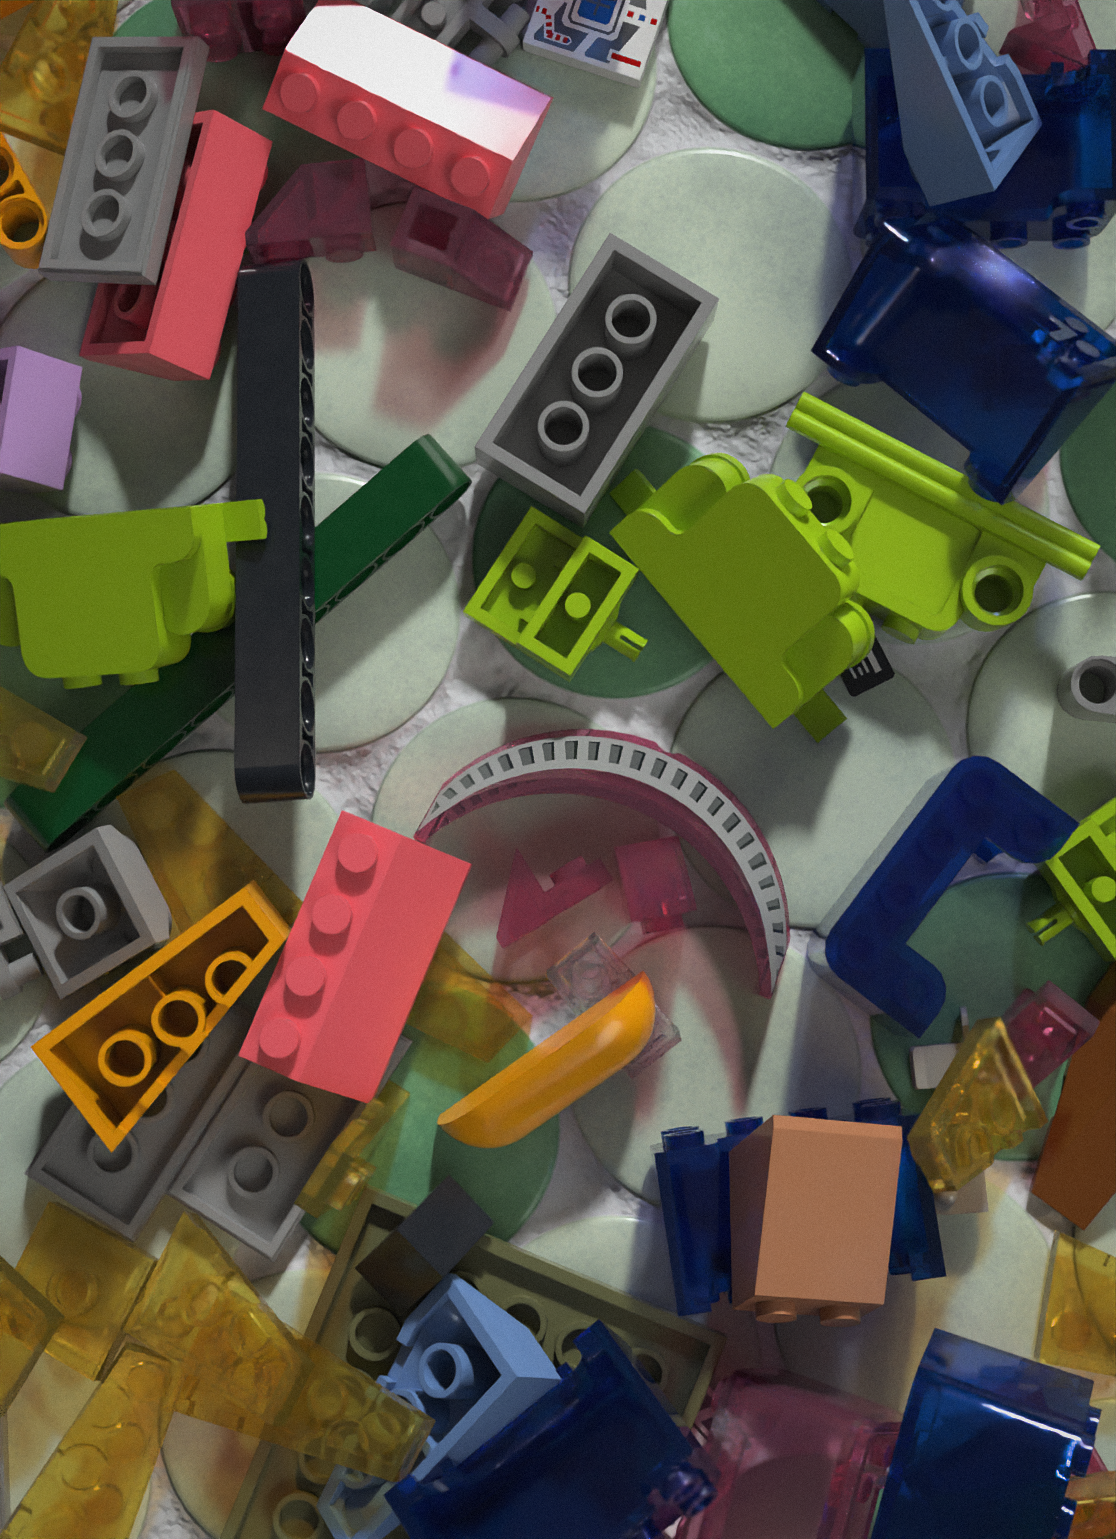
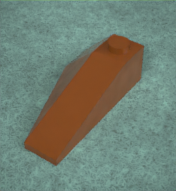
(1079, 1148)

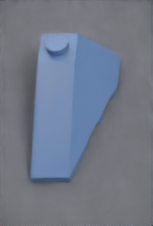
(957, 101)
(467, 1371)

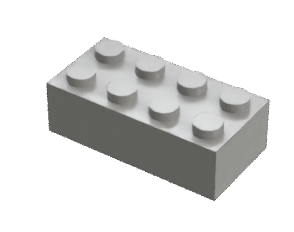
(596, 380)

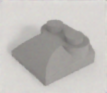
(90, 909)

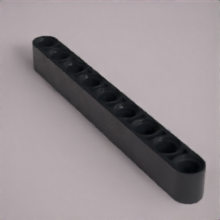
(276, 573)

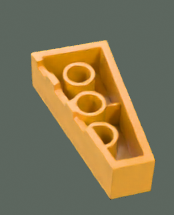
(146, 1025)

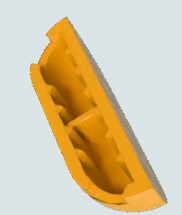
(556, 1070)

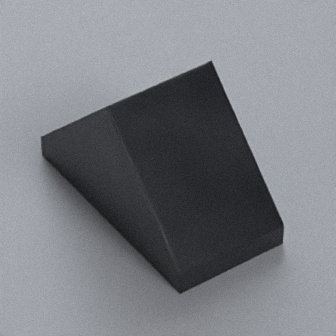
(425, 1245)

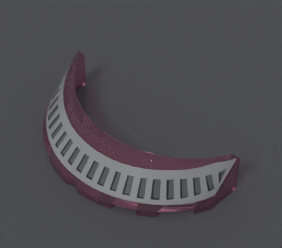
(652, 782)

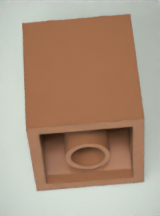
(813, 1218)

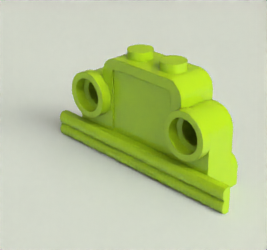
(921, 533)
(751, 582)
(119, 588)

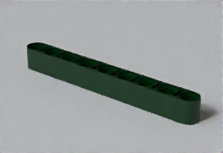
(161, 714)

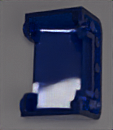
(969, 347)

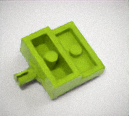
(556, 596)
(1084, 884)

